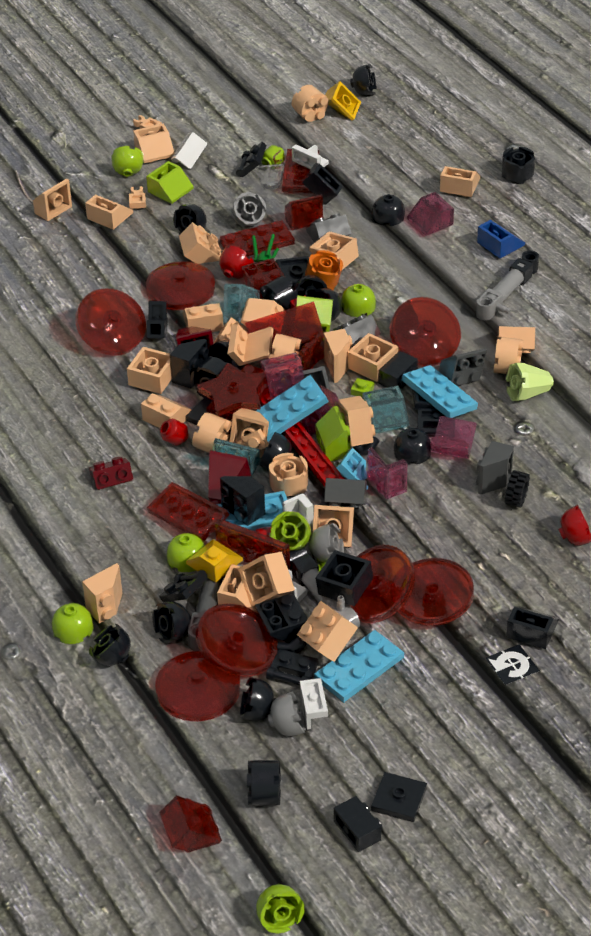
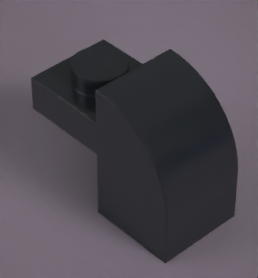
(157, 319)

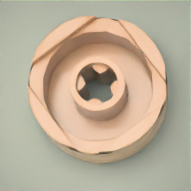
(310, 103)
(284, 345)
(507, 352)
(210, 428)
(288, 474)

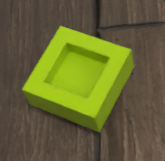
(361, 386)

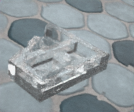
(270, 175)

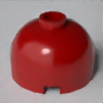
(232, 260)
(575, 527)

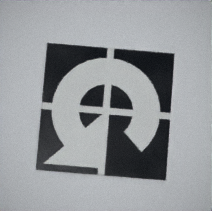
(512, 664)

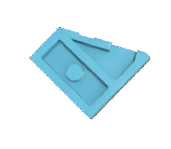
(353, 466)

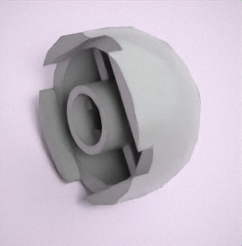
(249, 209)
(325, 541)
(287, 716)

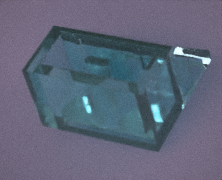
(235, 299)
(387, 408)
(232, 448)

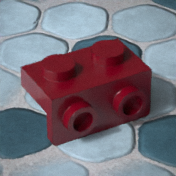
(111, 473)

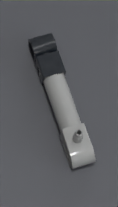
(519, 273)
(305, 572)

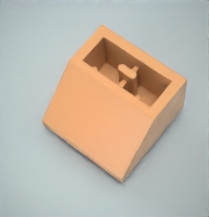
(154, 143)
(458, 181)
(106, 212)
(199, 245)
(233, 590)

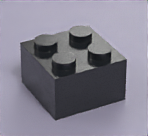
(344, 576)

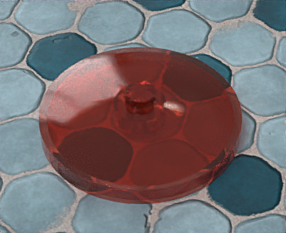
(181, 285)
(110, 321)
(425, 330)
(390, 585)
(440, 592)
(235, 640)
(194, 688)

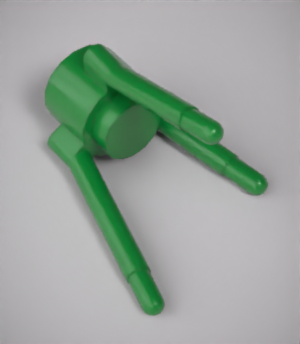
(264, 254)

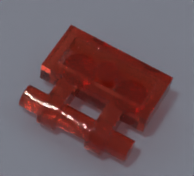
(312, 351)

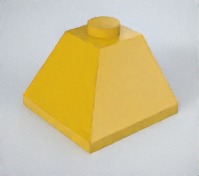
(343, 100)
(214, 560)

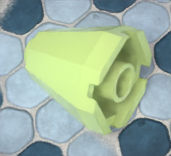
(527, 381)

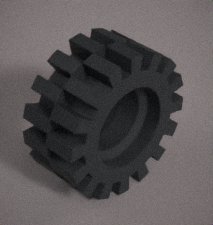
(517, 488)

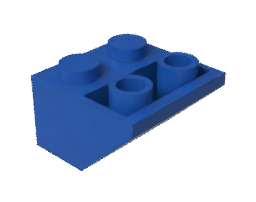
(497, 239)

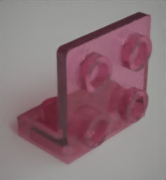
(282, 373)
(454, 437)
(389, 479)

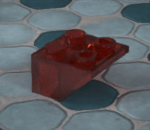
(304, 211)
(261, 273)
(189, 824)

